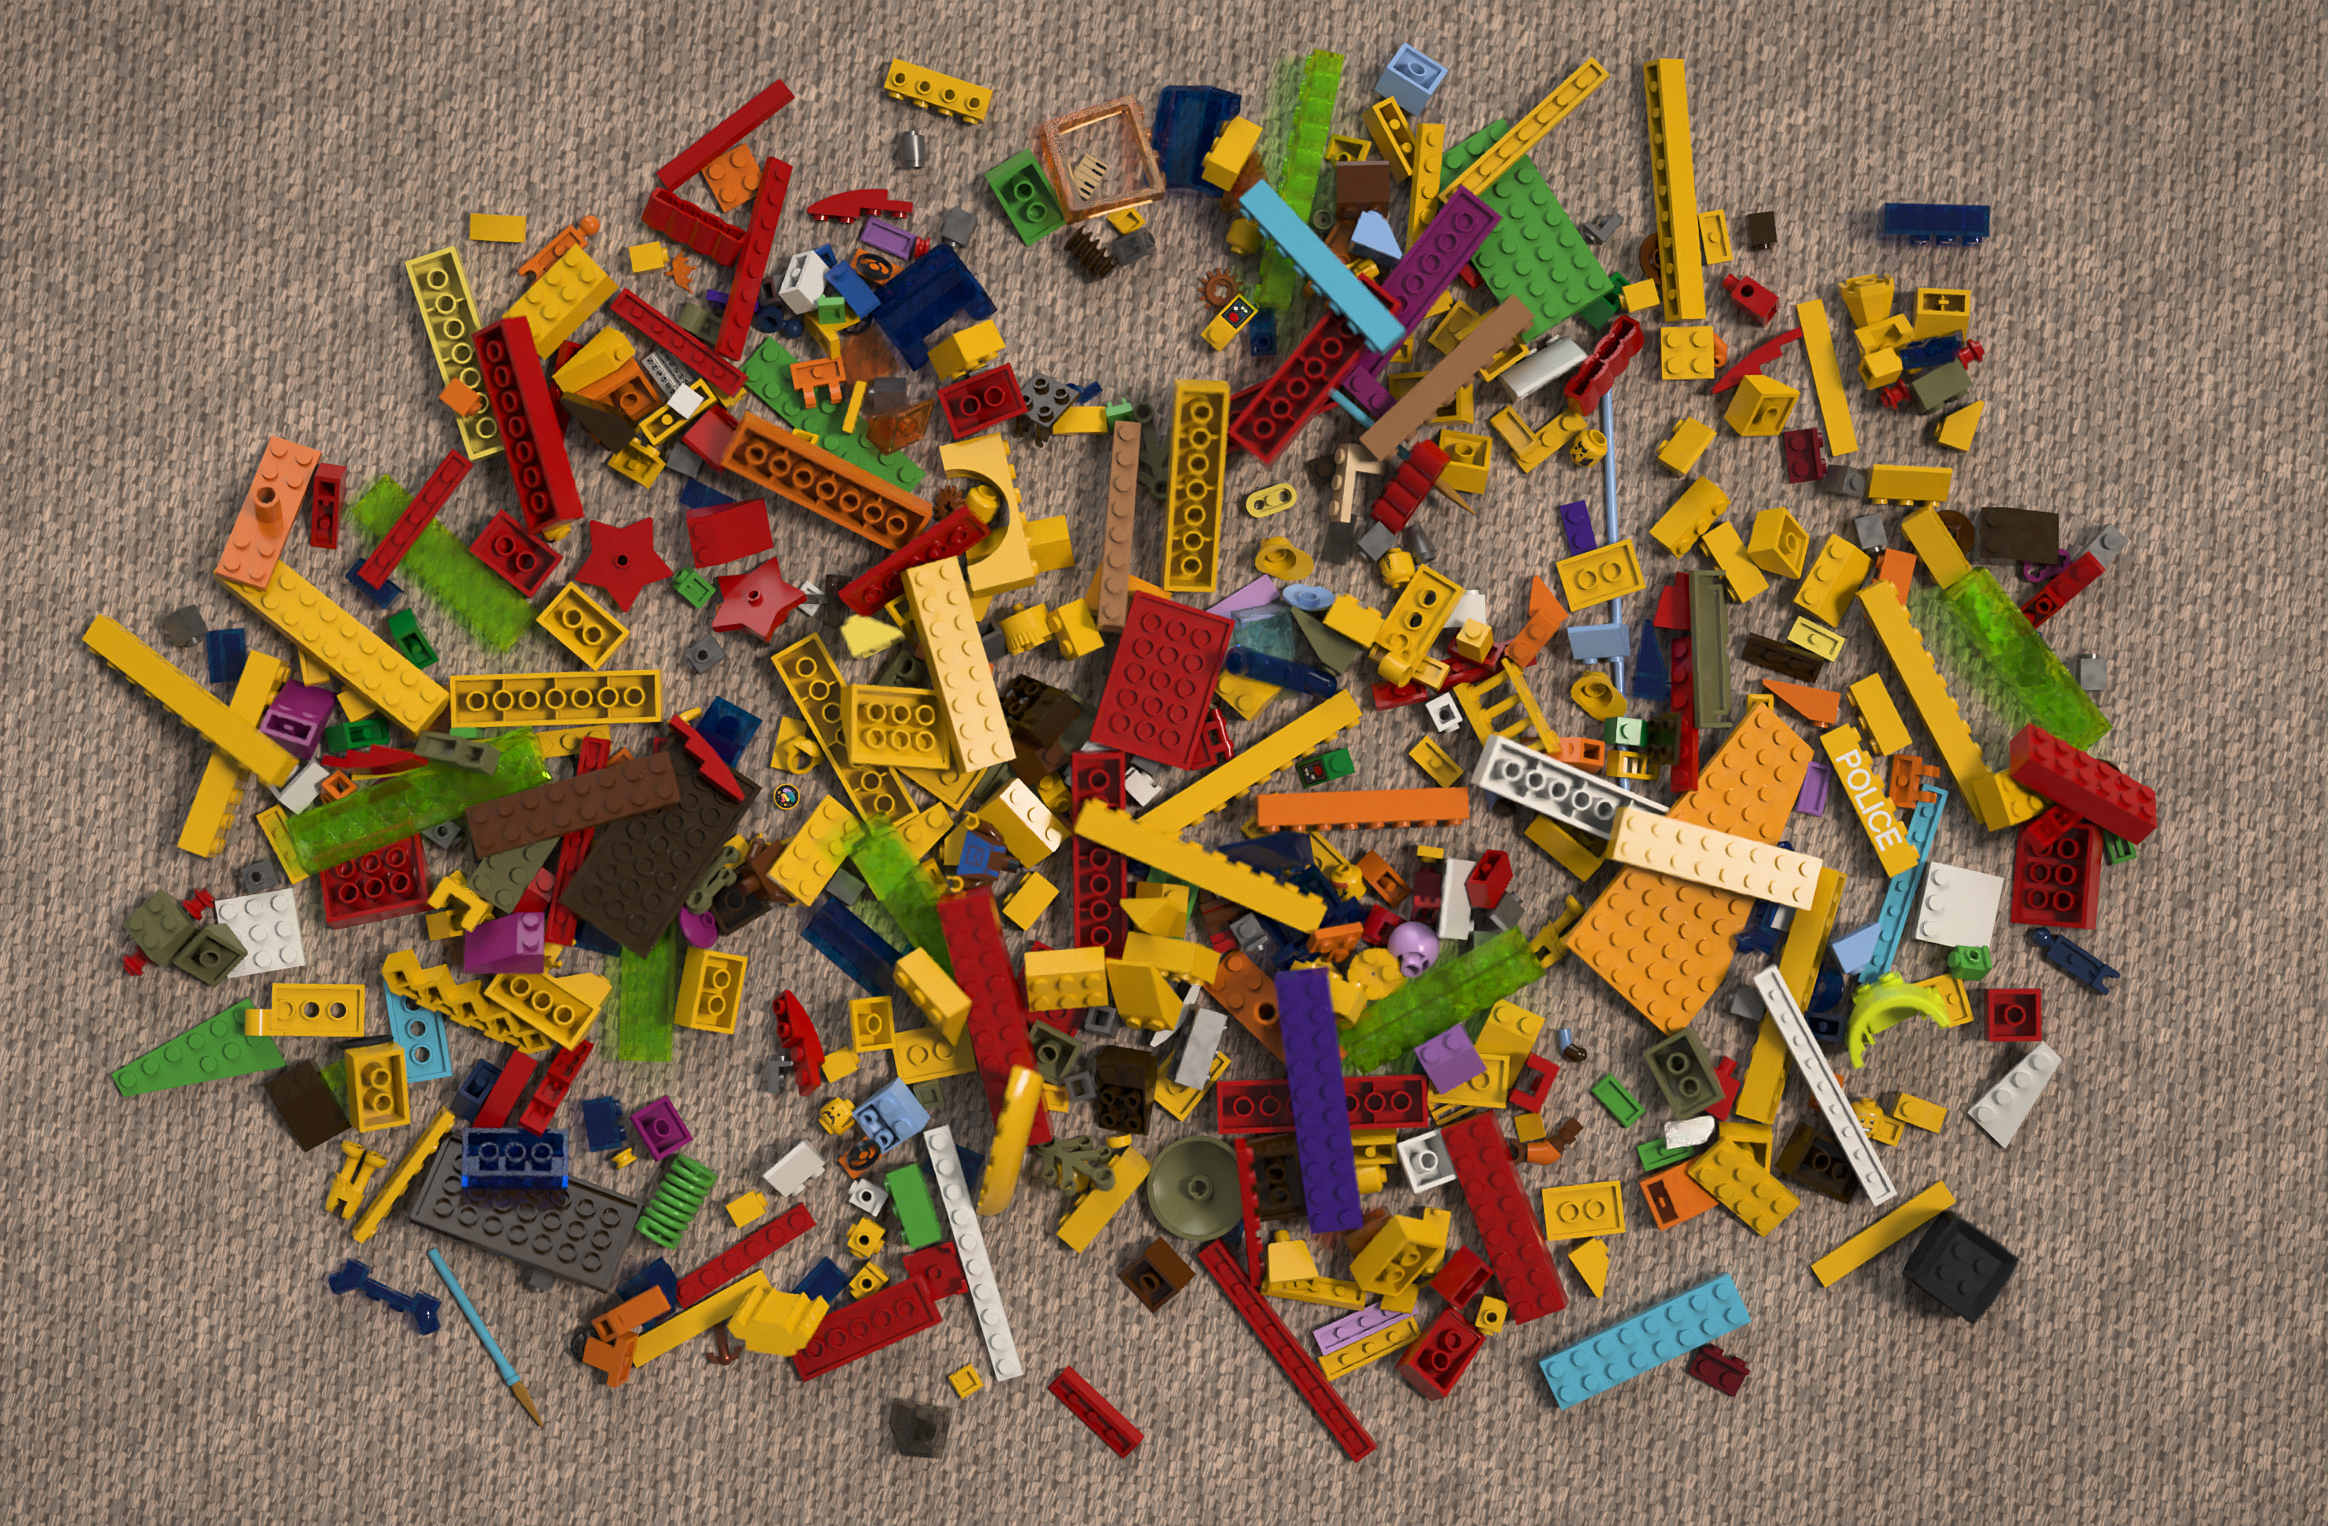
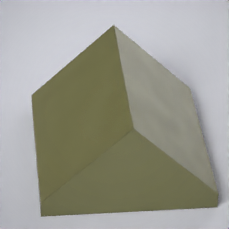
(212, 954)
(1053, 1051)

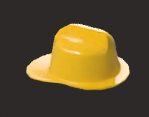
(1283, 560)
(1598, 696)

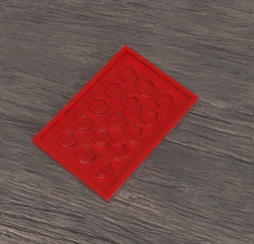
(1162, 680)

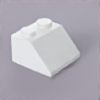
(302, 784)
(1426, 1161)
(796, 1168)

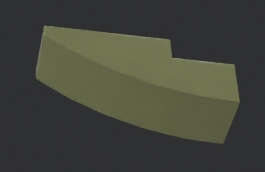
(458, 752)

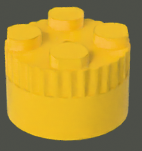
(1026, 628)
(1377, 972)

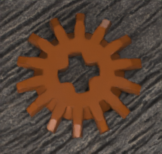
(1210, 289)
(948, 497)

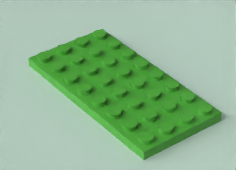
(1534, 245)

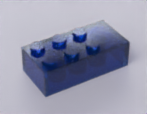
(1934, 223)
(515, 1159)

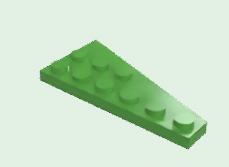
(201, 1055)

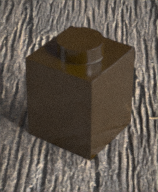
(1761, 230)

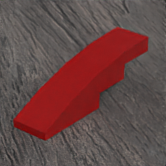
(1751, 363)
(379, 761)
(713, 768)
(2051, 827)
(554, 1088)
(506, 1091)

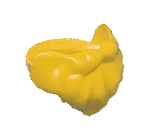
(809, 746)

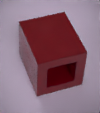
(1427, 884)

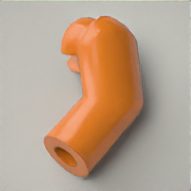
(1720, 351)

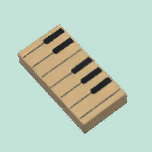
(1089, 176)

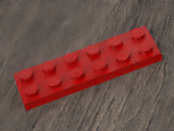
(942, 541)
(868, 1327)

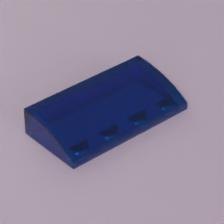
(853, 947)

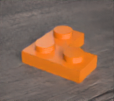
(1335, 942)

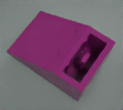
(299, 717)

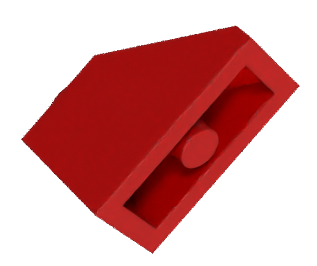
(538, 894)

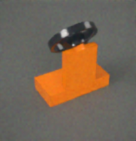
(874, 268)
(861, 1157)
(612, 1359)

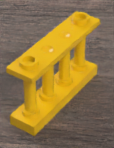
(1482, 718)

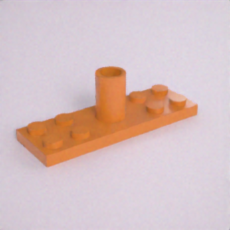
(268, 513)
(1250, 998)

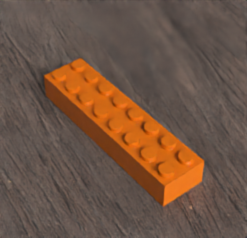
(825, 483)
(1359, 808)

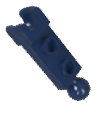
(2074, 959)

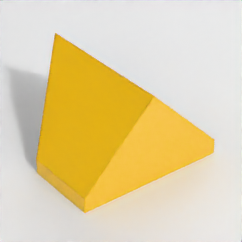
(1346, 149)
(901, 613)
(1152, 914)

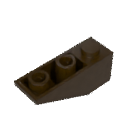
(605, 421)

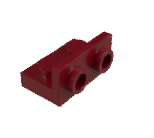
(1804, 456)
(1718, 1369)

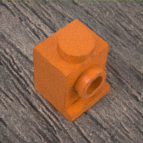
(332, 792)

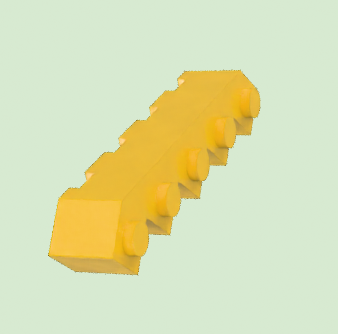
(463, 1002)

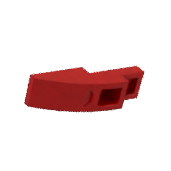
(849, 204)
(2061, 589)
(799, 1036)

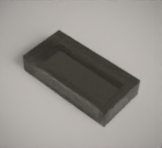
(1688, 1132)

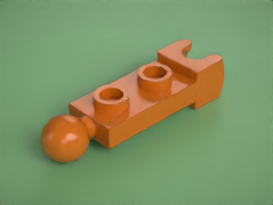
(560, 246)

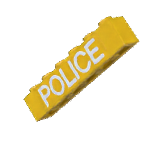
(1869, 801)

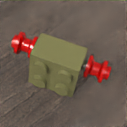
(1937, 386)
(164, 928)

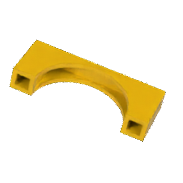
(1011, 563)

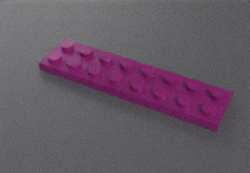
(1435, 264)

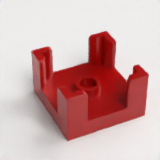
(1539, 1086)
(939, 1268)

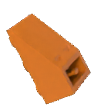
(1675, 1195)

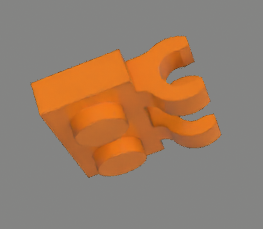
(818, 374)
(1906, 778)

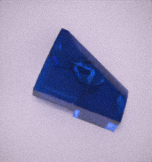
(1931, 351)

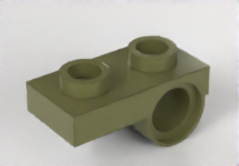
(700, 322)
(898, 673)

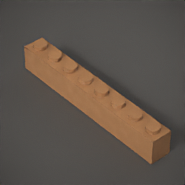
(1446, 377)
(1118, 527)

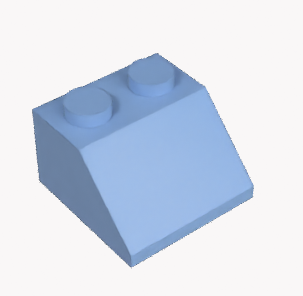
(1411, 79)
(1375, 240)
(1599, 642)
(1855, 948)

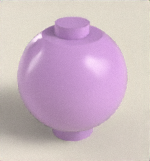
(1415, 946)

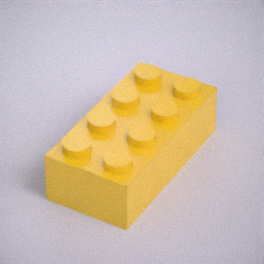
(563, 299)

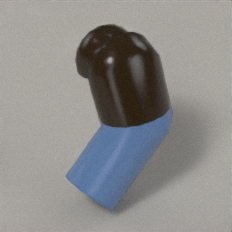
(1500, 806)
(1569, 1049)

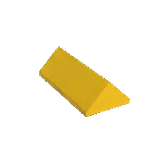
(1049, 542)
(546, 1005)

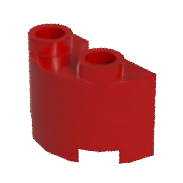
(1380, 925)

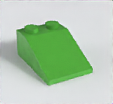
(1027, 196)

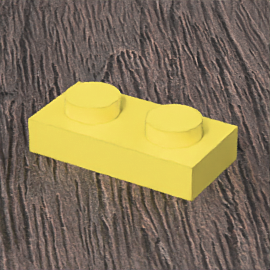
(1815, 638)

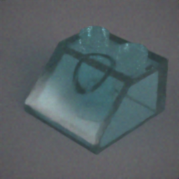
(1265, 629)

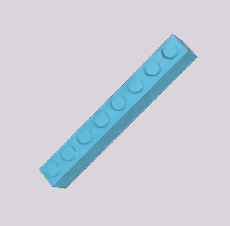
(1322, 268)

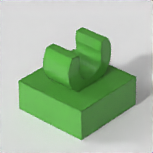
(831, 309)
(1120, 413)

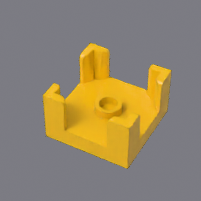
(1885, 334)
(453, 887)

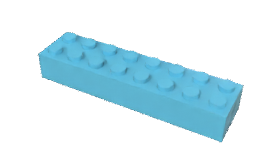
(1644, 1340)

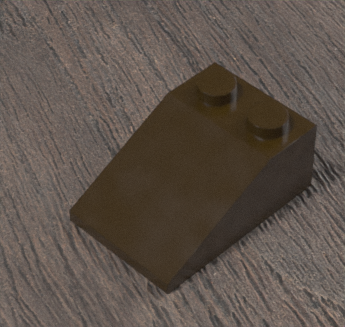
(2018, 537)
(308, 1105)
(1818, 1162)
(1278, 1177)

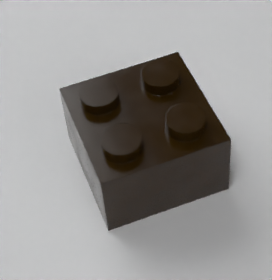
(735, 910)

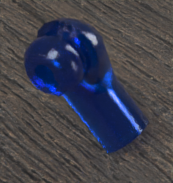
(1088, 392)

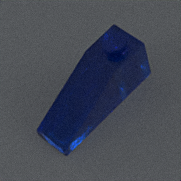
(1650, 671)

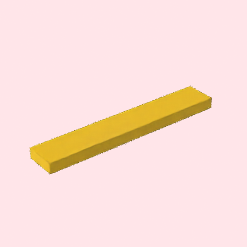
(1826, 377)
(1883, 1233)
(696, 1319)

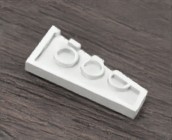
(2013, 1096)

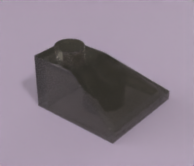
(919, 1427)

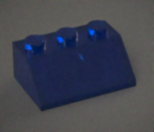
(1273, 853)

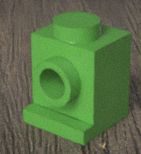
(1970, 962)

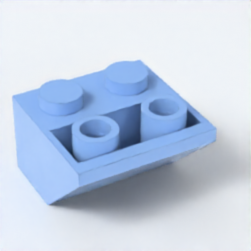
(891, 1115)

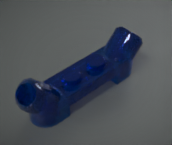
(1280, 672)
(1761, 936)
(422, 1306)

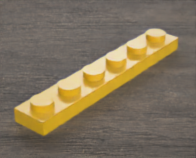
(1425, 180)
(398, 1181)

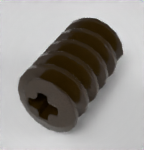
(1090, 255)

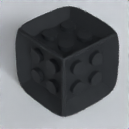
(1960, 1266)

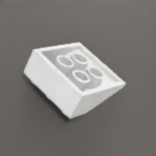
(1541, 367)
(1455, 906)
(1957, 906)

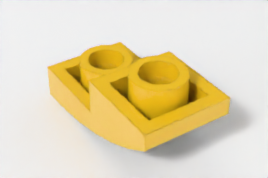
(497, 227)
(1081, 421)

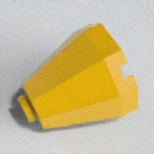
(1868, 298)

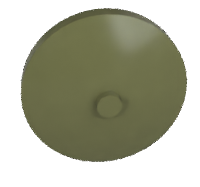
(1196, 1188)

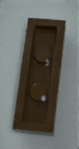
(1782, 657)

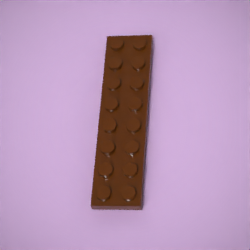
(573, 804)

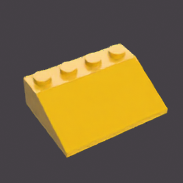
(894, 727)

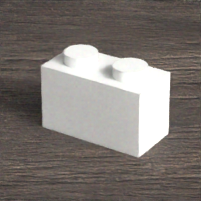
(804, 282)

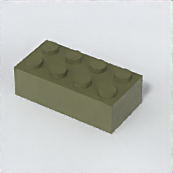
(508, 874)

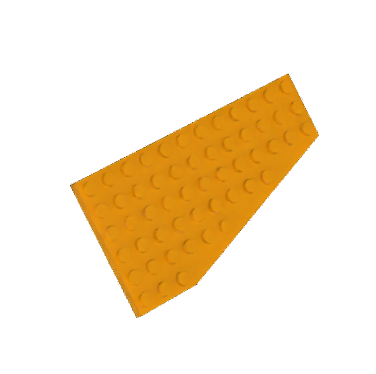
(1673, 938)

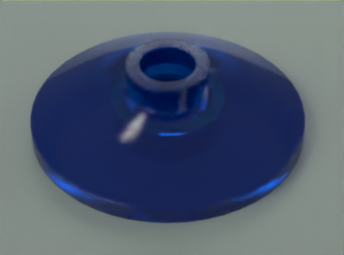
(1834, 988)

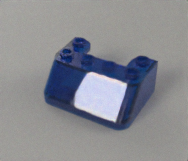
(1185, 131)
(925, 299)

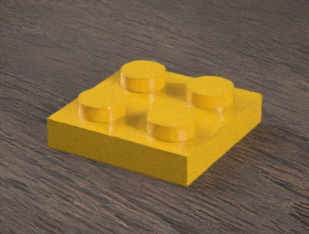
(1687, 353)

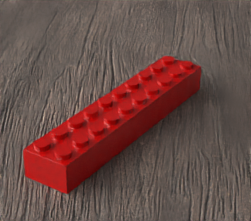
(996, 1010)

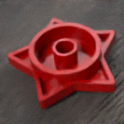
(643, 562)
(756, 601)

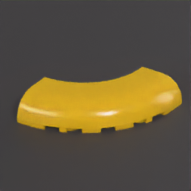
(1010, 1141)

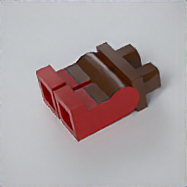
(1217, 916)

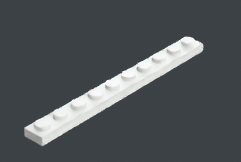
(1823, 1085)
(973, 1252)

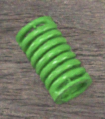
(695, 1190)

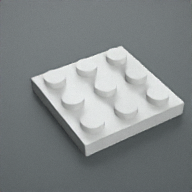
(266, 928)

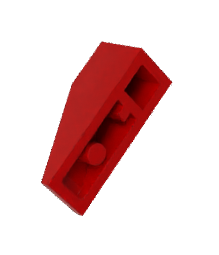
(328, 505)

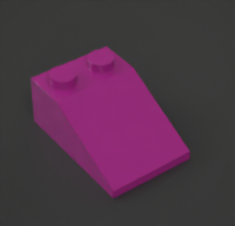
(506, 945)

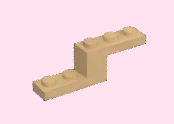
(1351, 460)

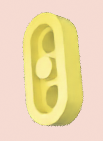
(1271, 500)

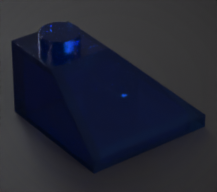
(728, 730)
(655, 1274)

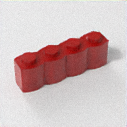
(691, 225)
(1600, 369)
(1410, 486)

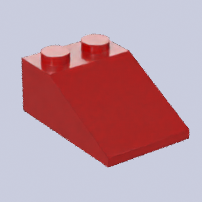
(982, 401)
(728, 531)
(515, 554)
(1440, 1354)

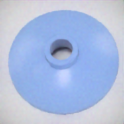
(1308, 598)

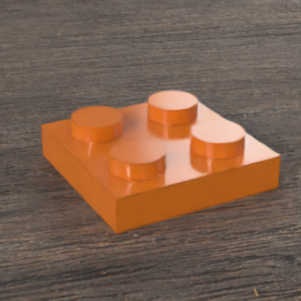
(734, 177)

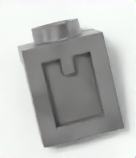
(1607, 225)
(1134, 246)
(1249, 933)
(776, 1078)

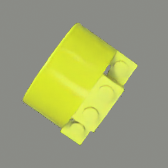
(1887, 1004)

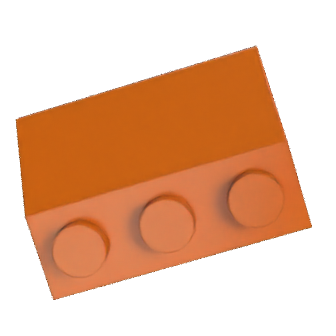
(625, 389)

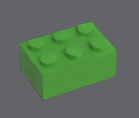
(913, 1205)

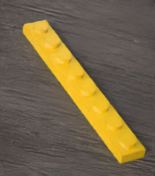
(1530, 130)

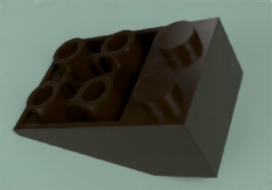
(1037, 710)
(1126, 1089)

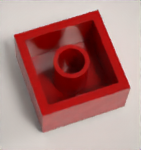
(2012, 1014)

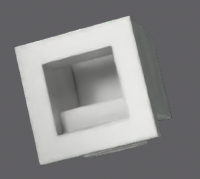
(1444, 703)
(1140, 786)
(878, 1194)

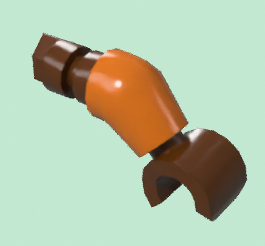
(1547, 1151)

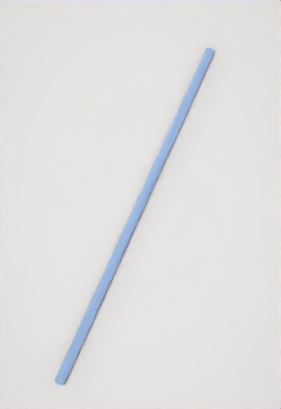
(1612, 527)

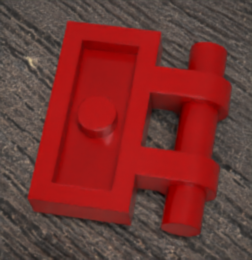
(1205, 751)

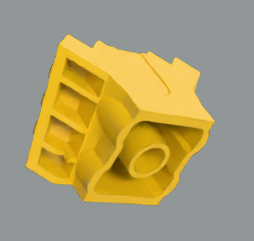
(777, 1321)

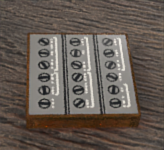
(668, 371)

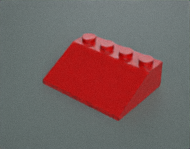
(2061, 881)
(378, 885)

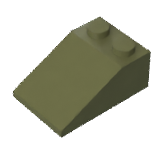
(1328, 646)
(1685, 1073)

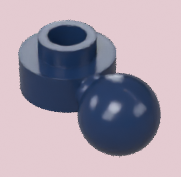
(772, 320)

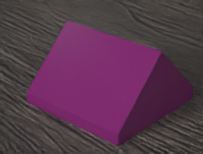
(661, 1128)

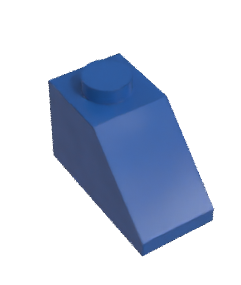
(851, 286)

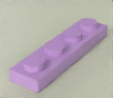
(1356, 1326)

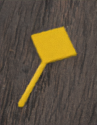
(1406, 1301)

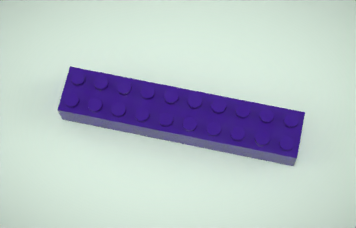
(1319, 1099)

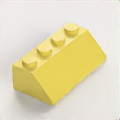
(869, 636)

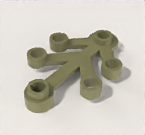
(1153, 457)
(701, 898)
(1103, 1177)

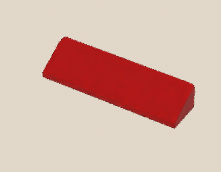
(1467, 672)
(1096, 1412)

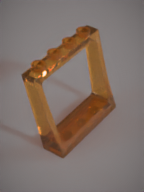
(1072, 206)

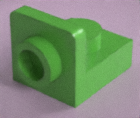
(692, 586)

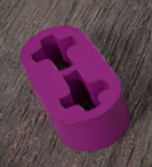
(2048, 571)

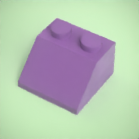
(1450, 1059)

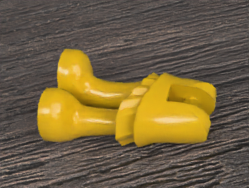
(1550, 934)
(343, 1188)

